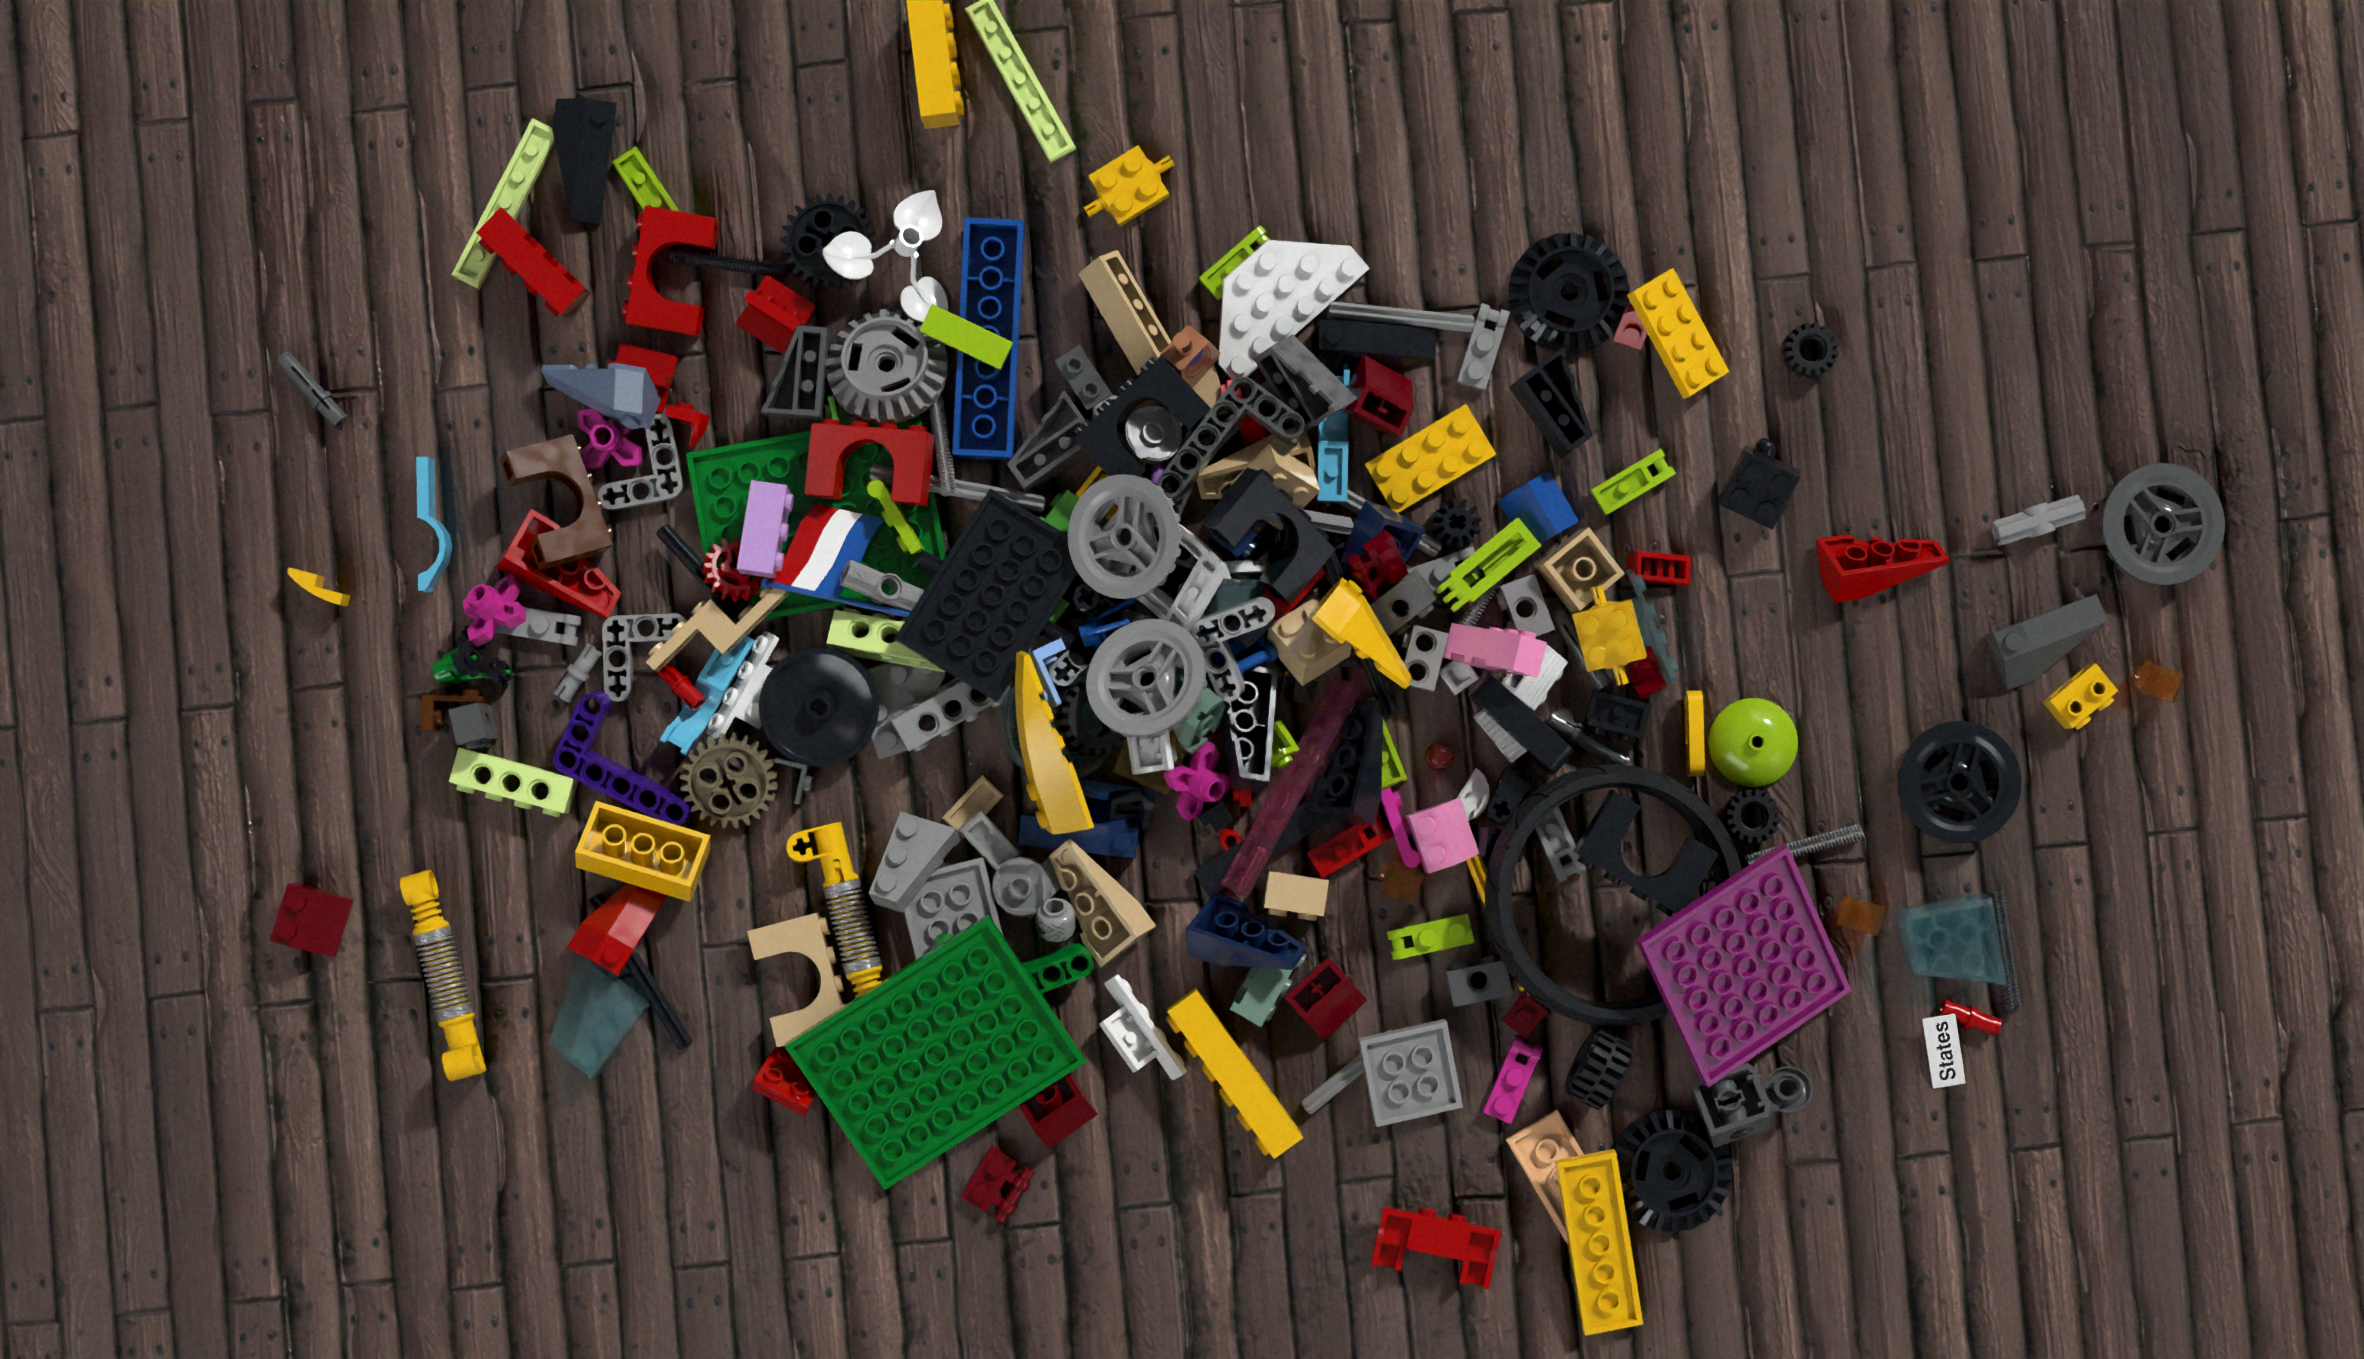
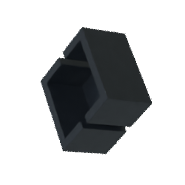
(1760, 487)

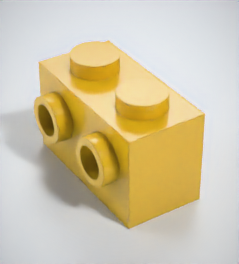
(2080, 697)

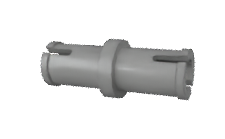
(578, 672)

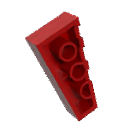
(533, 263)

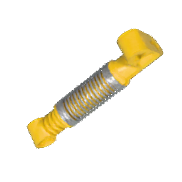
(849, 914)
(453, 1010)

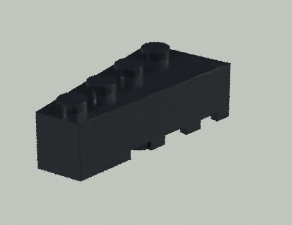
(1249, 729)

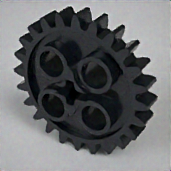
(843, 220)

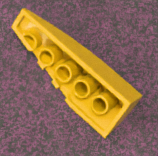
(1050, 776)

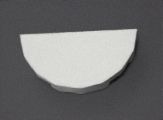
(1247, 566)
(1475, 795)

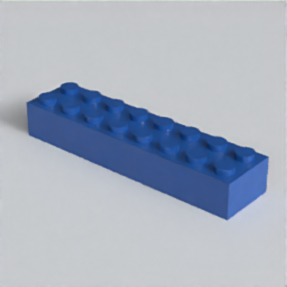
(993, 301)

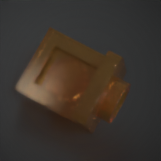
(2158, 681)
(1860, 915)

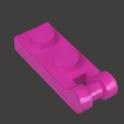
(1400, 829)
(1512, 1080)

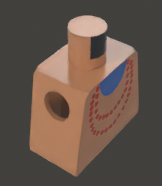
(1190, 355)

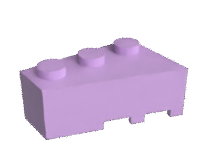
(764, 529)

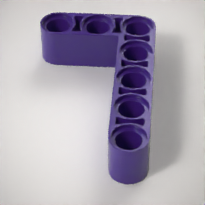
(611, 770)

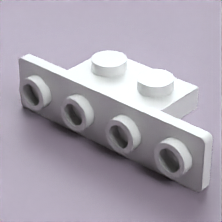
(743, 697)
(1136, 1034)

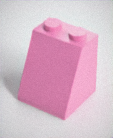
(1442, 835)

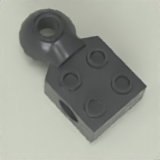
(1746, 1104)

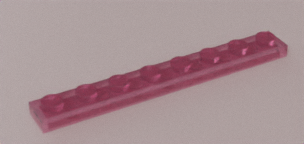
(1291, 787)

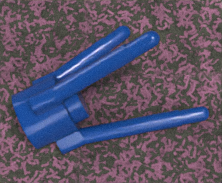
(1095, 632)

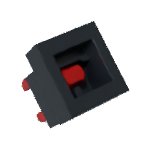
(1219, 818)

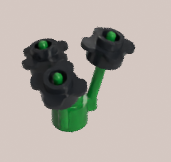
(466, 660)

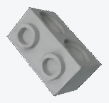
(1428, 660)

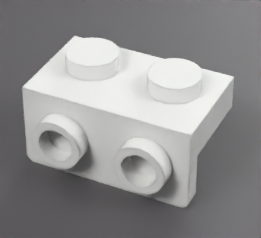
(1151, 753)

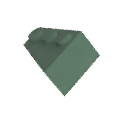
(1260, 991)

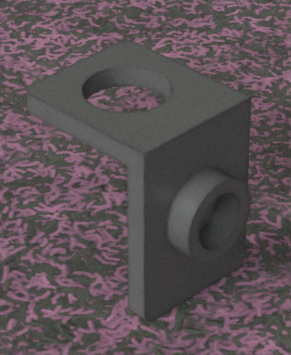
(805, 781)

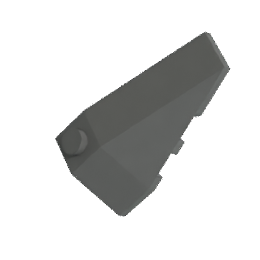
(2037, 643)

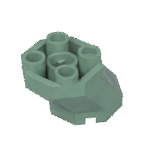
(1205, 717)

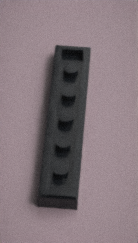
(1298, 827)

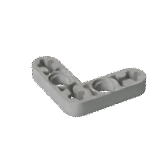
(654, 482)
(630, 635)
(1218, 642)

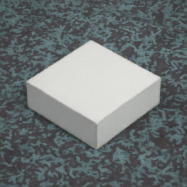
(1458, 676)

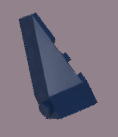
(1372, 521)
(1105, 838)
(1233, 936)

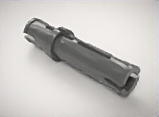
(289, 365)
(1560, 619)
(1582, 737)

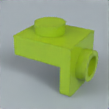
(1282, 746)

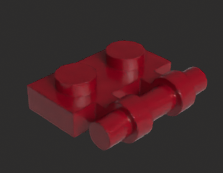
(1385, 561)
(990, 1178)

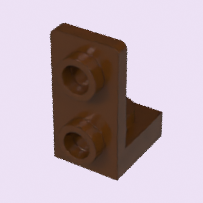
(433, 715)

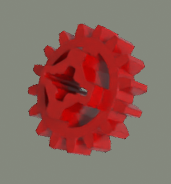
(726, 576)

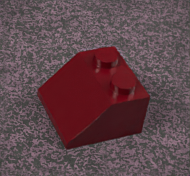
(311, 919)
(1058, 1110)

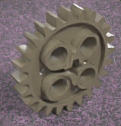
(704, 789)

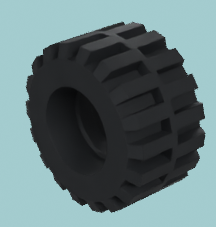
(1072, 731)
(1598, 1068)

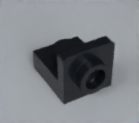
(1249, 637)

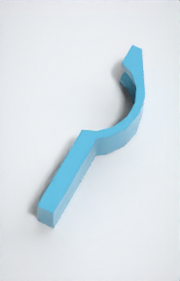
(1333, 455)
(427, 511)
(711, 683)

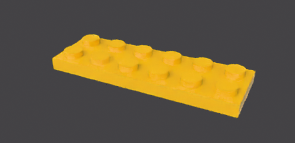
(1599, 1242)

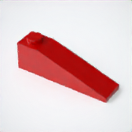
(617, 927)

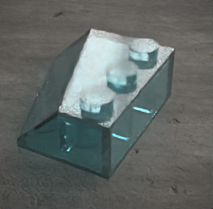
(1953, 939)
(595, 1017)

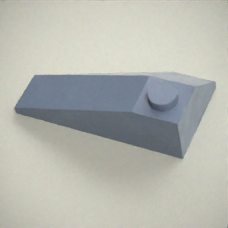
(617, 392)

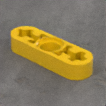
(1694, 733)

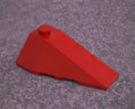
(1862, 568)
(572, 582)

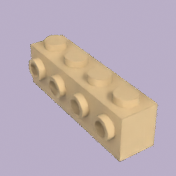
(1122, 313)

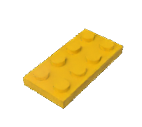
(1678, 333)
(1430, 459)

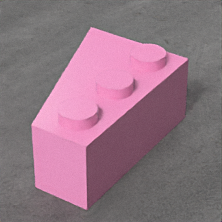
(1496, 649)

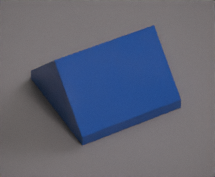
(1540, 507)

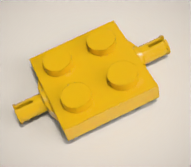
(1128, 186)
(1609, 635)

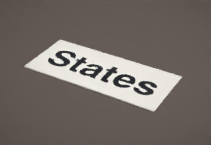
(1944, 1051)

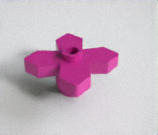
(599, 449)
(493, 607)
(1198, 781)

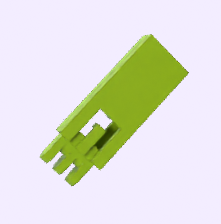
(1494, 559)

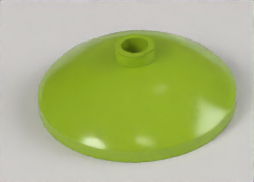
(1732, 742)

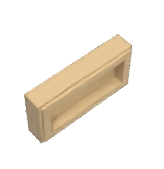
(981, 796)

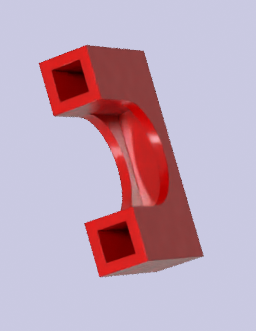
(660, 230)
(834, 443)

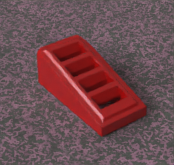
(1638, 558)

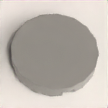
(1152, 434)
(1021, 886)

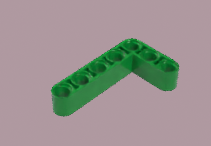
(1060, 959)

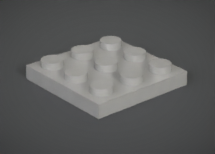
(950, 903)
(1410, 1072)

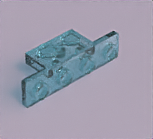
(1650, 634)

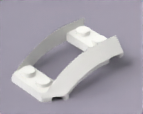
(1197, 589)

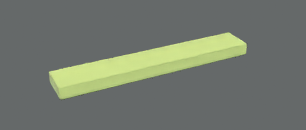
(1020, 79)
(509, 195)

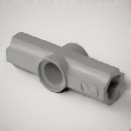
(2038, 520)
(869, 581)

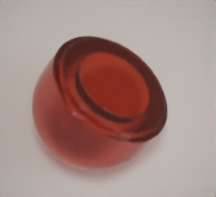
(1439, 756)

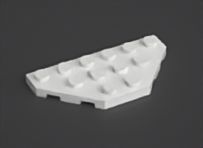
(1278, 295)

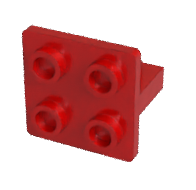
(774, 313)
(658, 365)
(784, 1082)

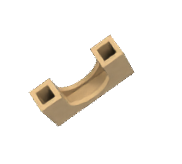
(807, 937)

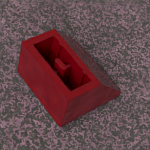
(1382, 396)
(1325, 997)

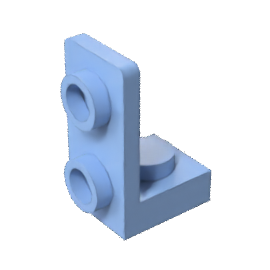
(1041, 657)

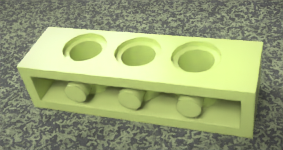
(849, 621)
(470, 762)

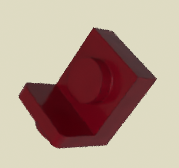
(1645, 675)
(1525, 1015)

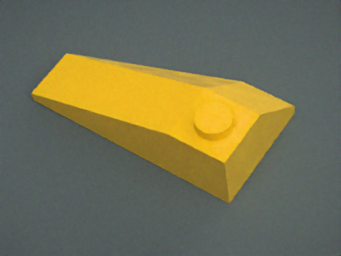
(1350, 618)

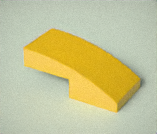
(313, 583)

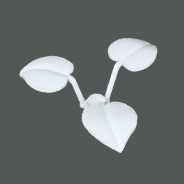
(918, 221)

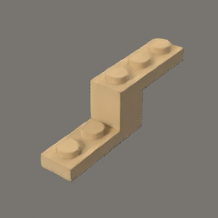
(716, 627)

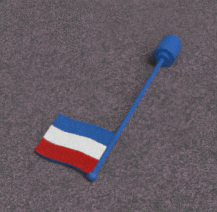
(820, 552)

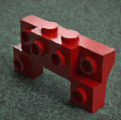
(1438, 1236)

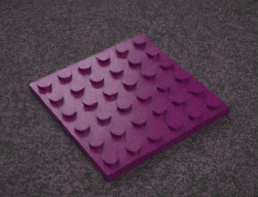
(1744, 965)

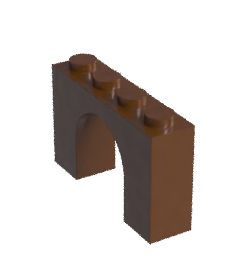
(563, 463)

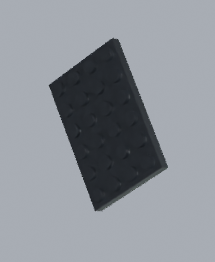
(991, 596)

